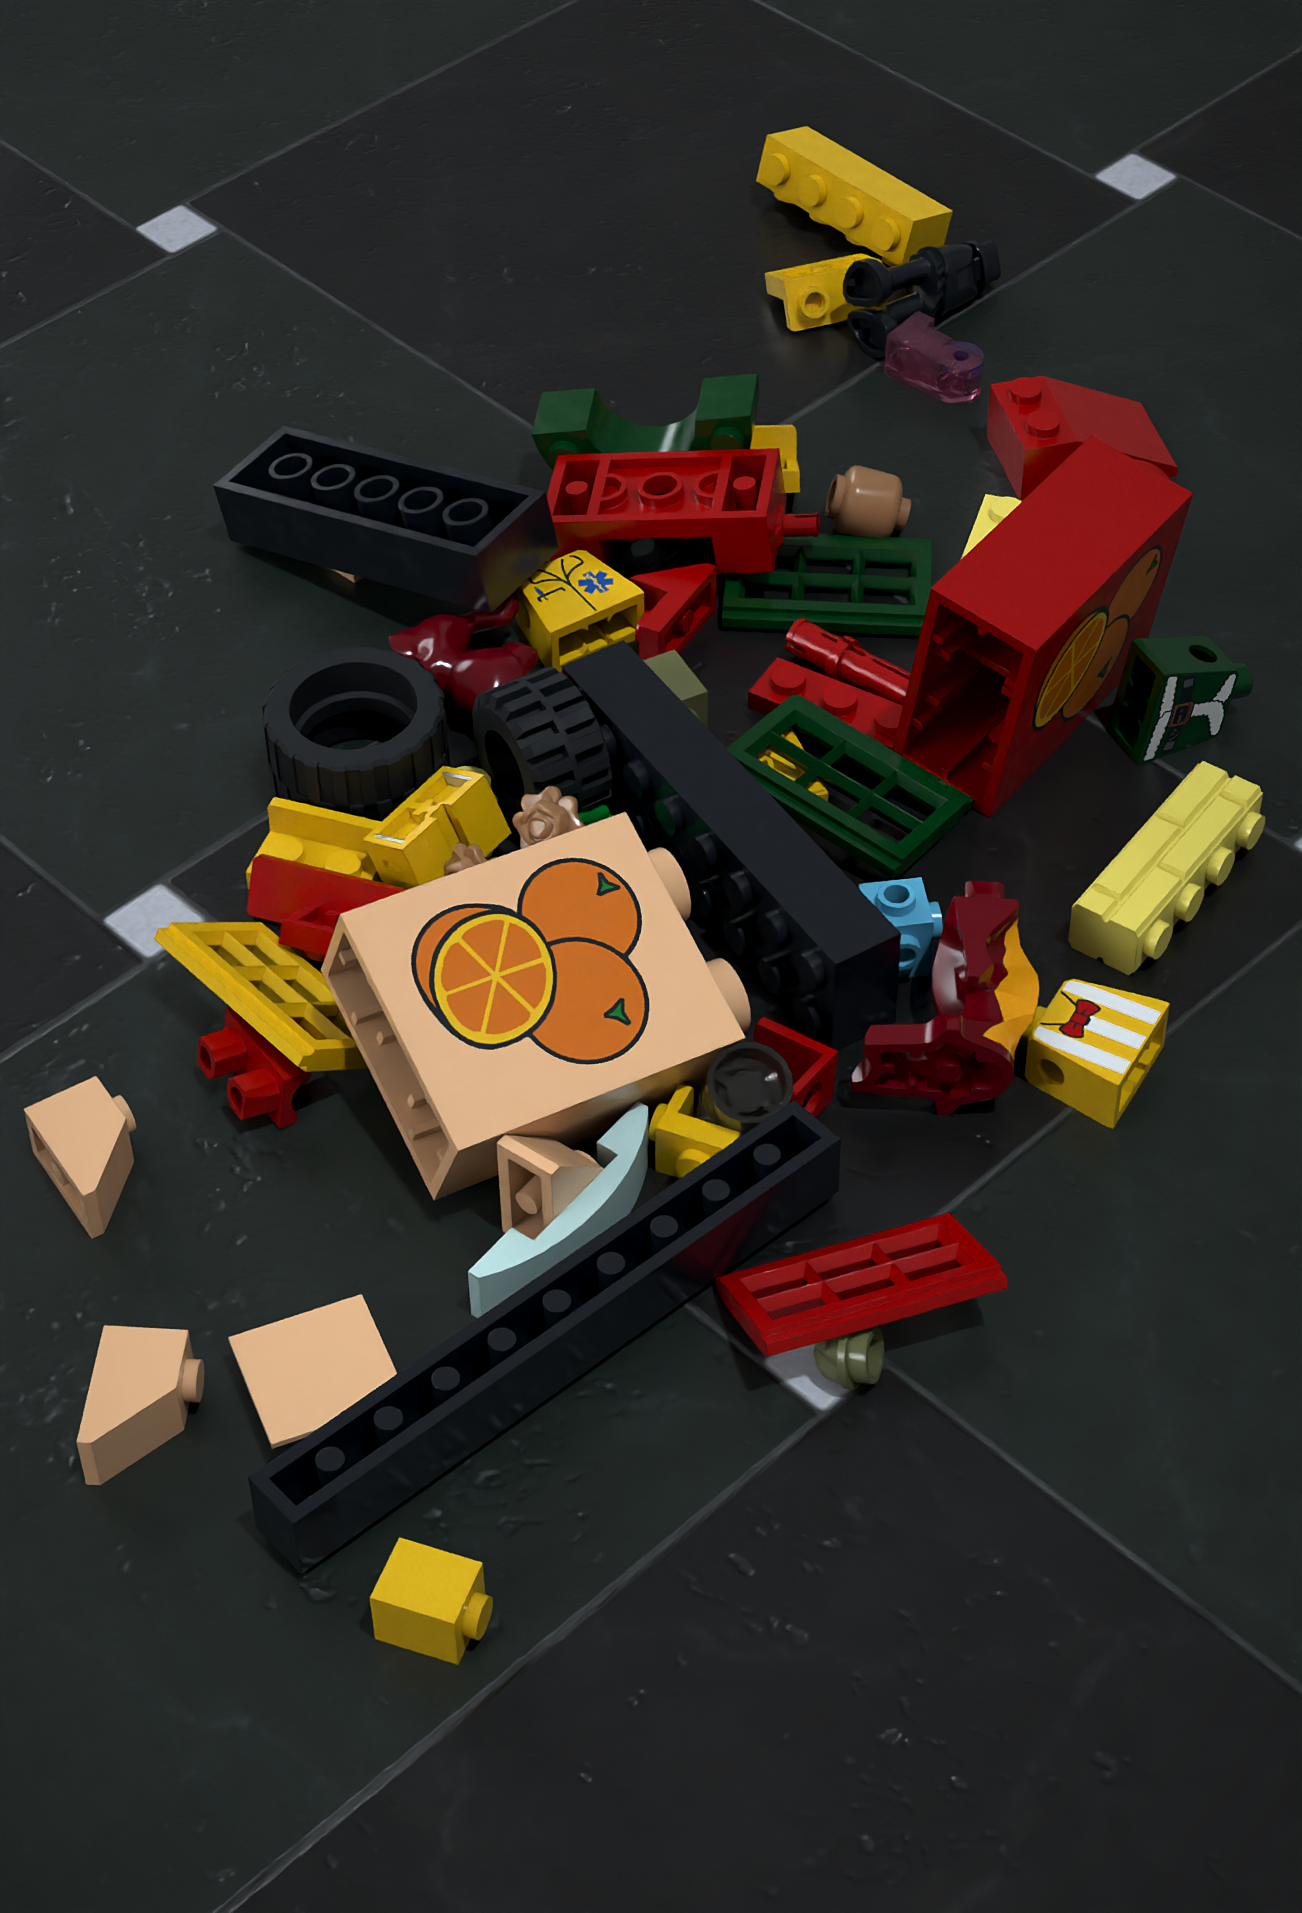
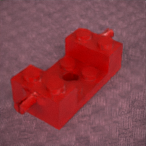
(710, 493)

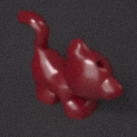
(443, 647)

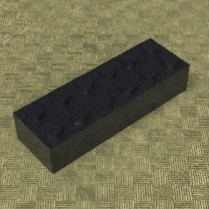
(388, 517)

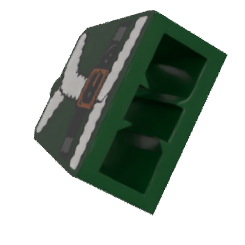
(1174, 695)

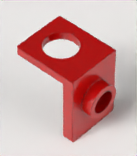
(809, 1061)

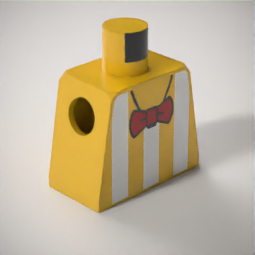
(1094, 1047)

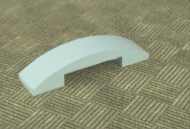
(605, 1201)

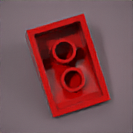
(1044, 420)

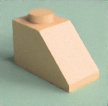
(84, 1148)
(539, 1180)
(136, 1397)

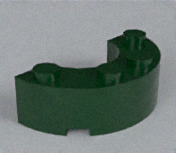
(582, 424)

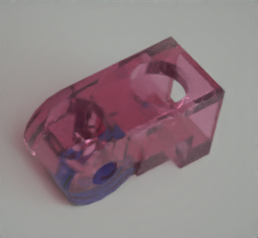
(933, 361)

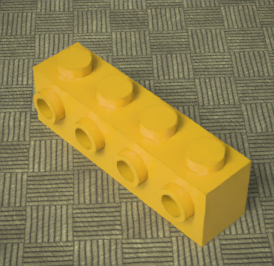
(851, 195)

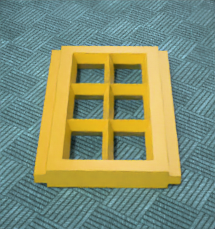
(282, 975)

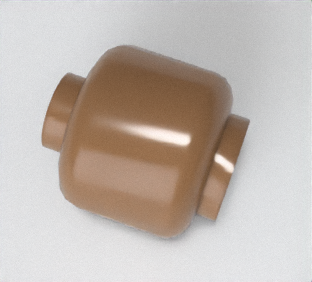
(867, 503)

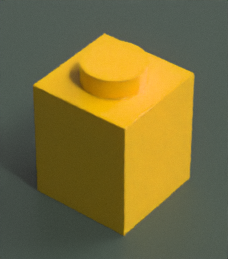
(430, 1601)

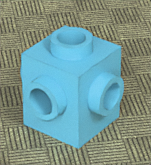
(916, 919)

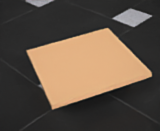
(311, 1367)

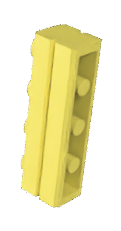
(1167, 868)

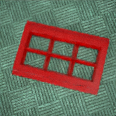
(860, 1284)

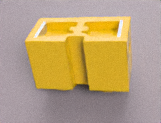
(422, 830)

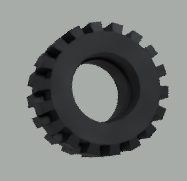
(539, 737)

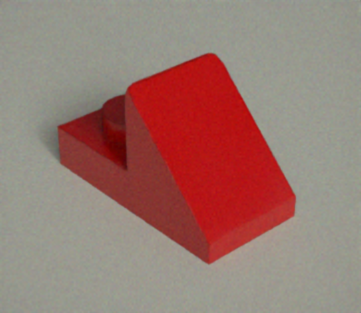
(674, 607)

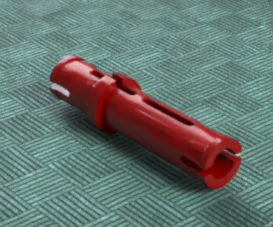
(847, 660)

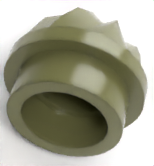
(852, 1358)

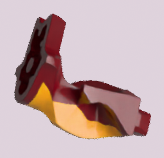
(982, 1004)

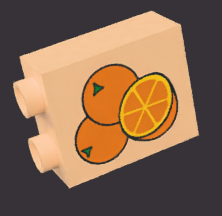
(532, 997)

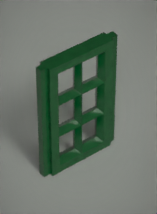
(836, 616)
(827, 820)

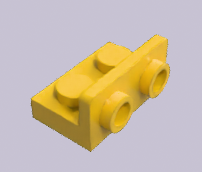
(814, 292)
(318, 838)

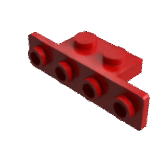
(307, 900)

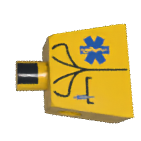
(577, 608)

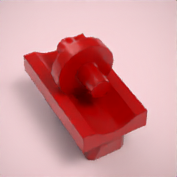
(264, 1074)

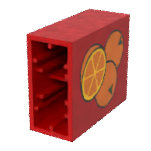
(1039, 622)

